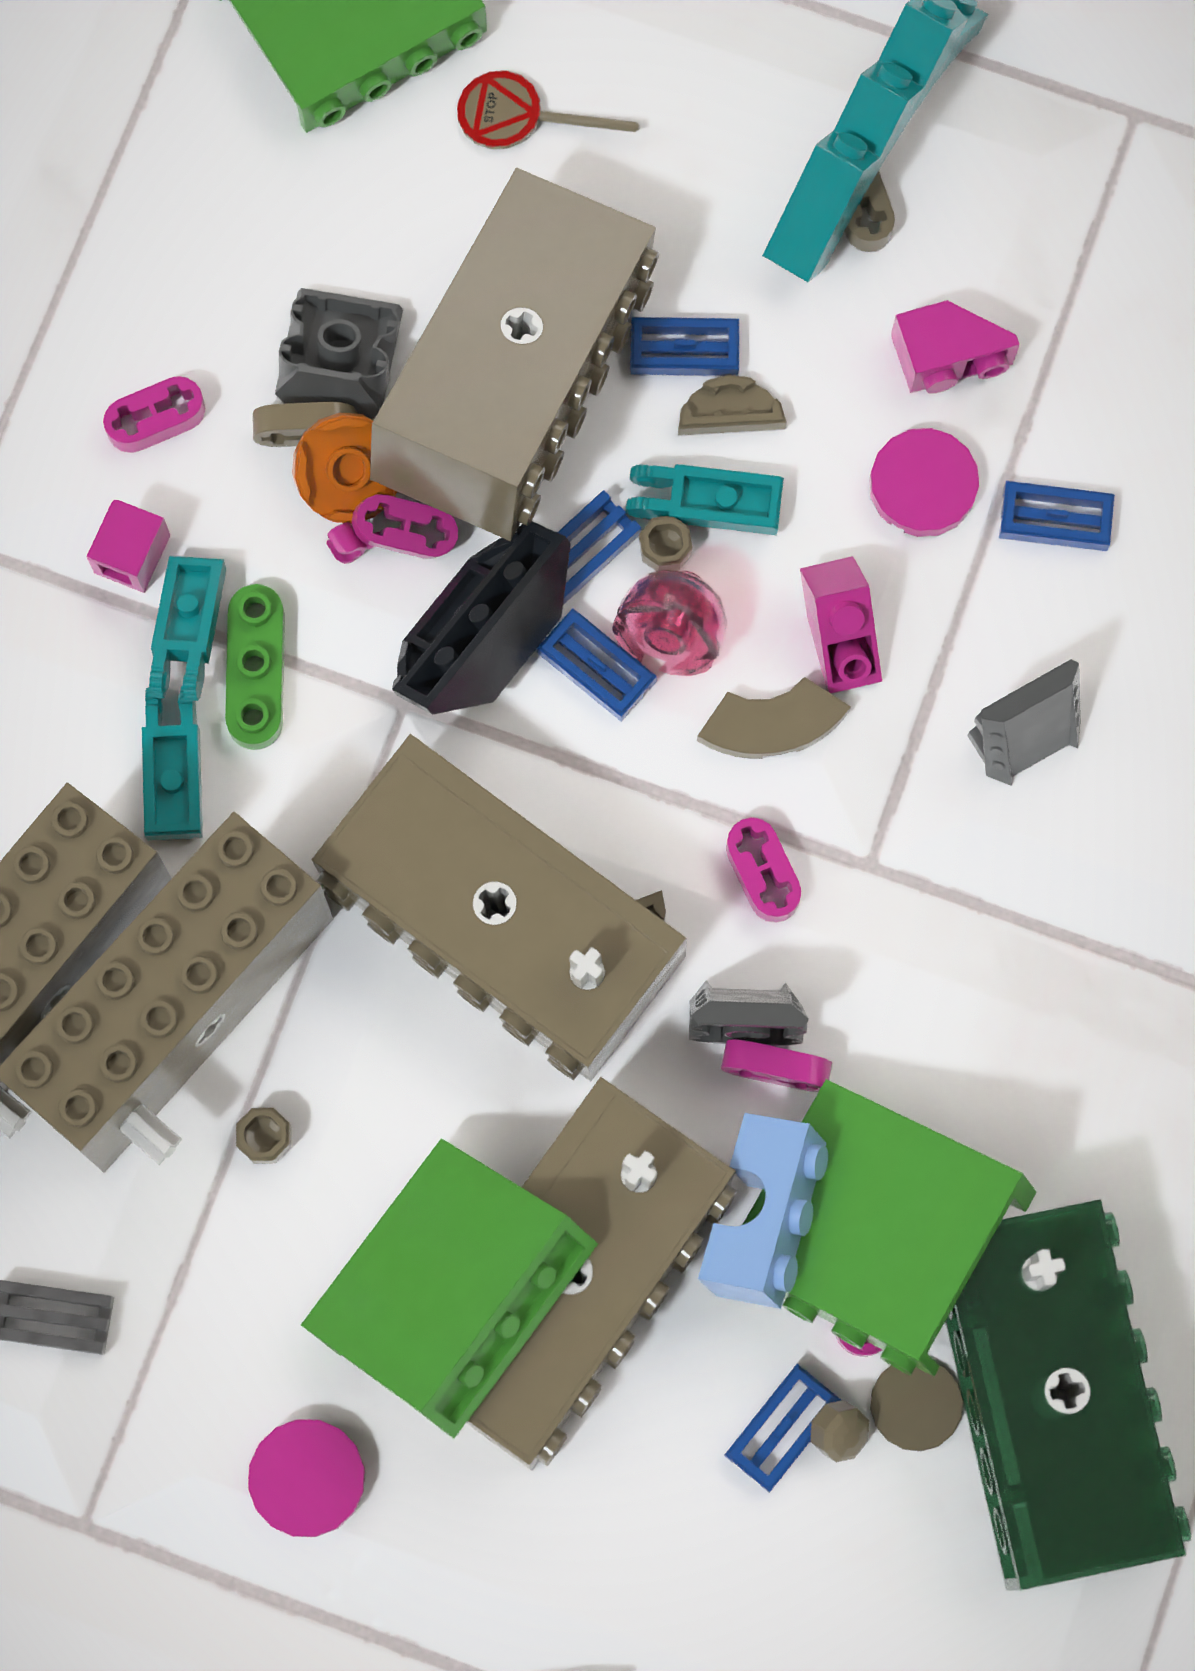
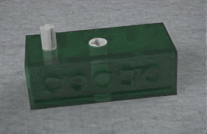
(1077, 1479)

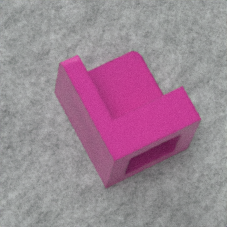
(128, 545)

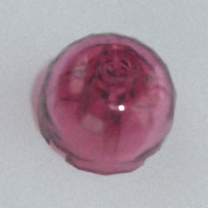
(673, 620)

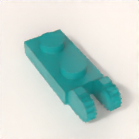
(710, 497)
(186, 622)
(171, 772)

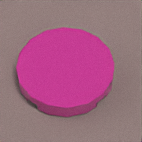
(924, 482)
(306, 1478)

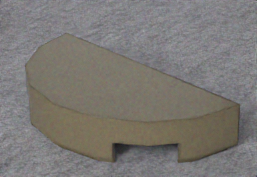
(730, 406)

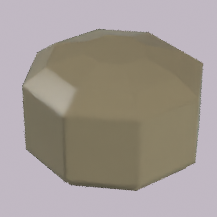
(665, 543)
(263, 1135)
(840, 1431)

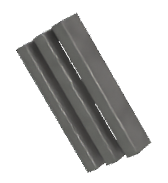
(100, 1323)

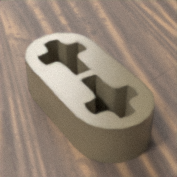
(879, 209)
(285, 423)

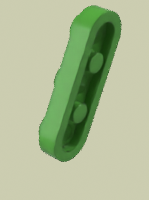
(261, 688)

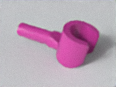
(345, 544)

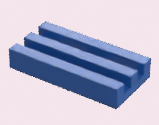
(684, 365)
(615, 516)
(1053, 535)
(631, 694)
(751, 1466)

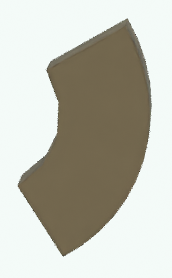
(773, 725)

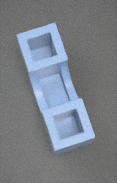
(758, 1258)

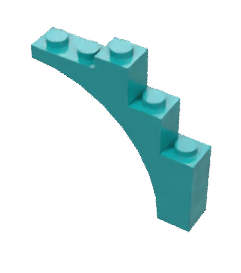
(878, 110)

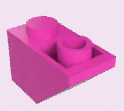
(949, 344)
(842, 623)

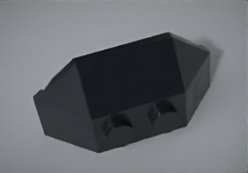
(485, 622)

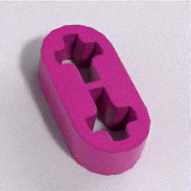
(149, 403)
(401, 539)
(775, 863)
(775, 1065)

